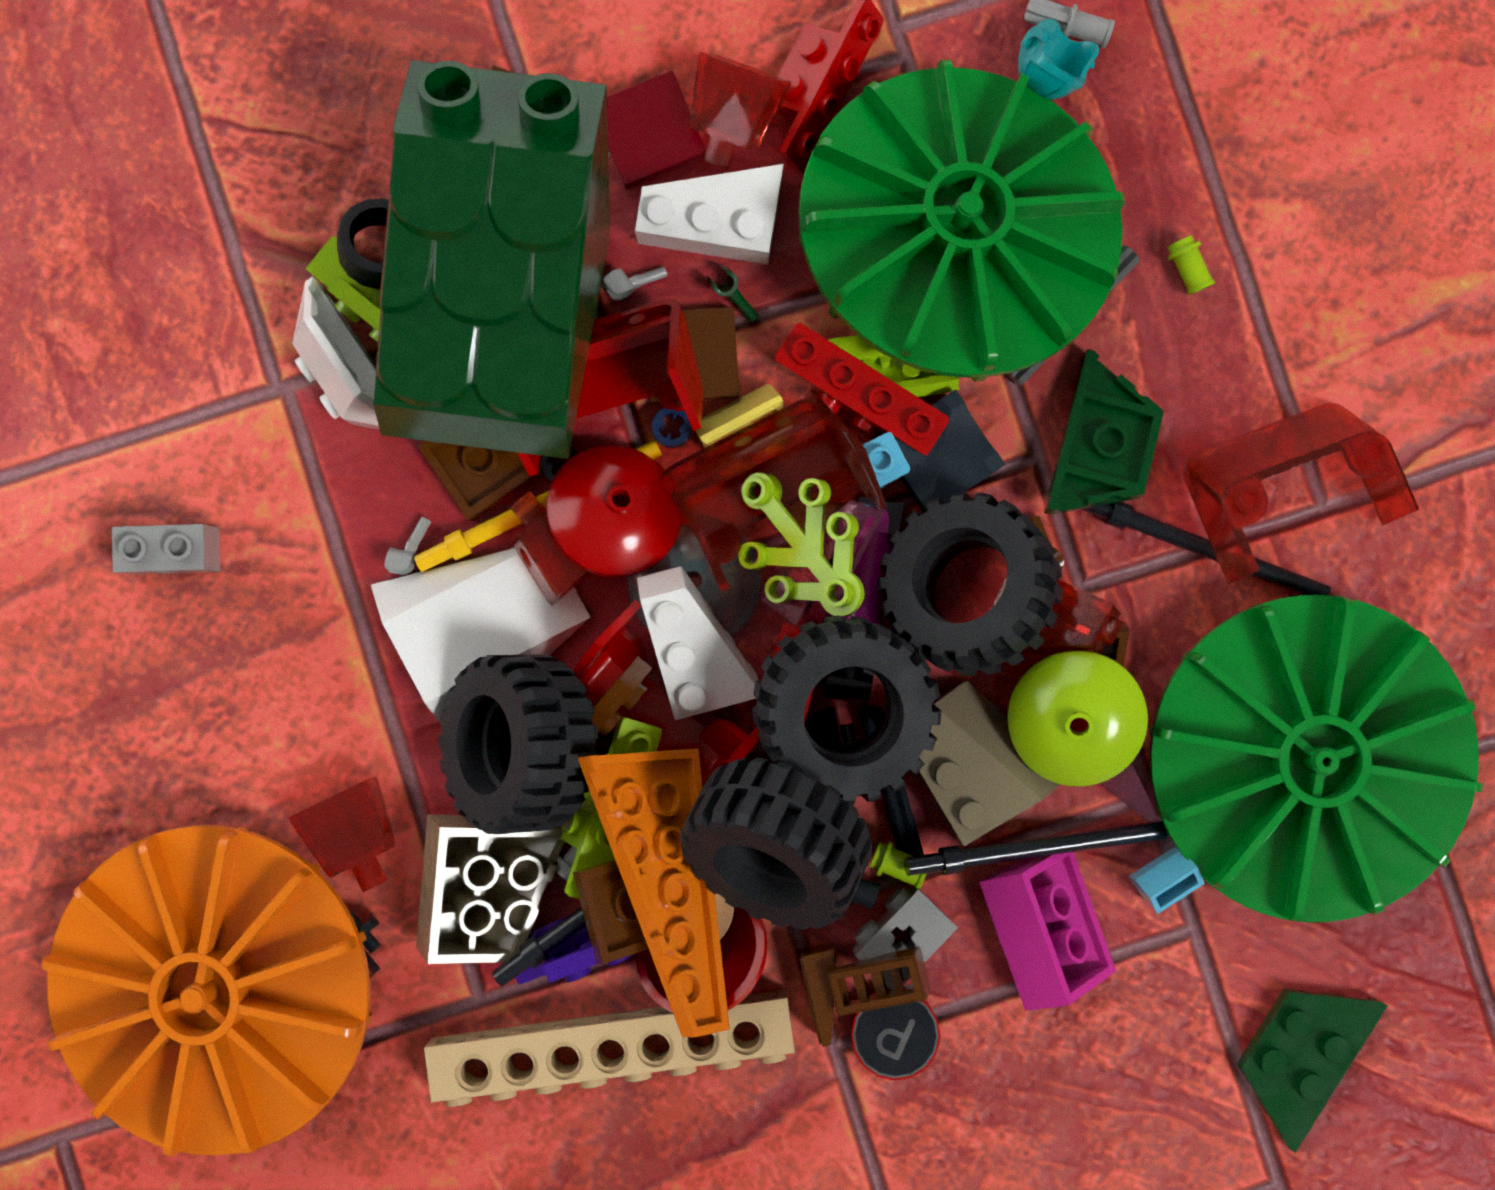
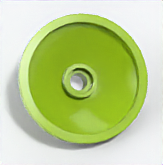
(1073, 687)

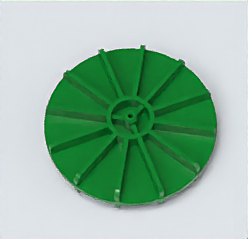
(960, 222)
(1314, 758)

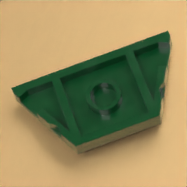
(1104, 442)
(1304, 1055)

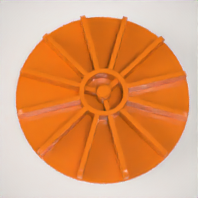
(208, 990)

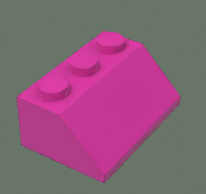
(1048, 930)

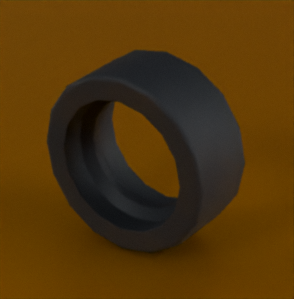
(360, 216)

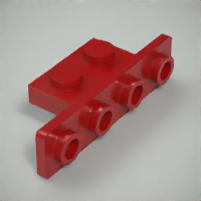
(821, 74)
(860, 391)

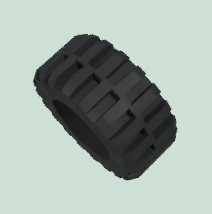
(931, 544)
(906, 718)
(516, 743)
(776, 843)

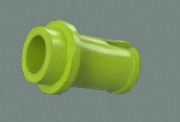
(1190, 264)
(891, 862)

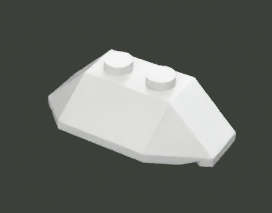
(334, 358)

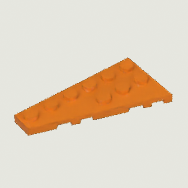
(642, 811)

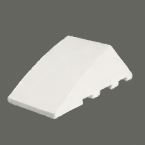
(468, 612)

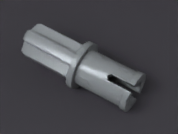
(1071, 21)

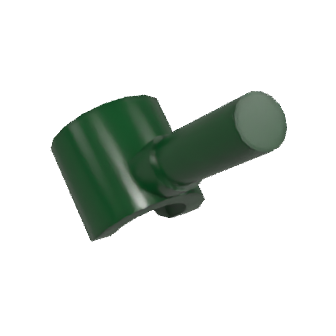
(733, 293)

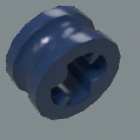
(658, 425)

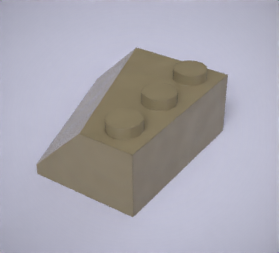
(975, 768)
(480, 890)

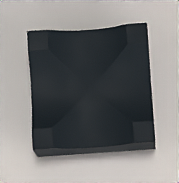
(956, 460)

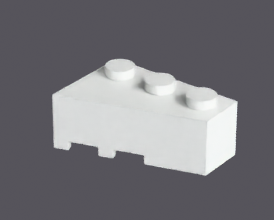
(713, 214)
(691, 646)

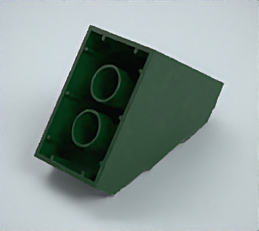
(491, 257)

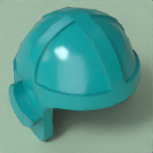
(1054, 61)

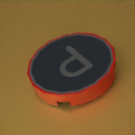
(896, 1039)

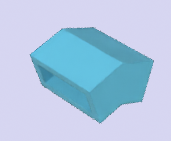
(1167, 880)

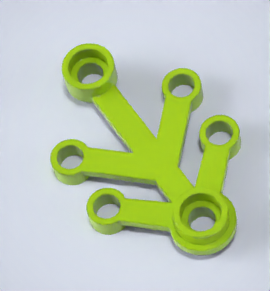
(806, 546)

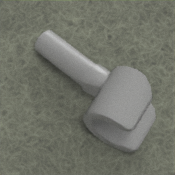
(620, 287)
(403, 561)

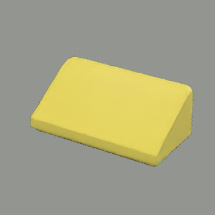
(739, 414)

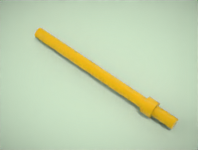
(460, 543)

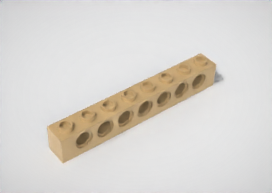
(455, 1085)

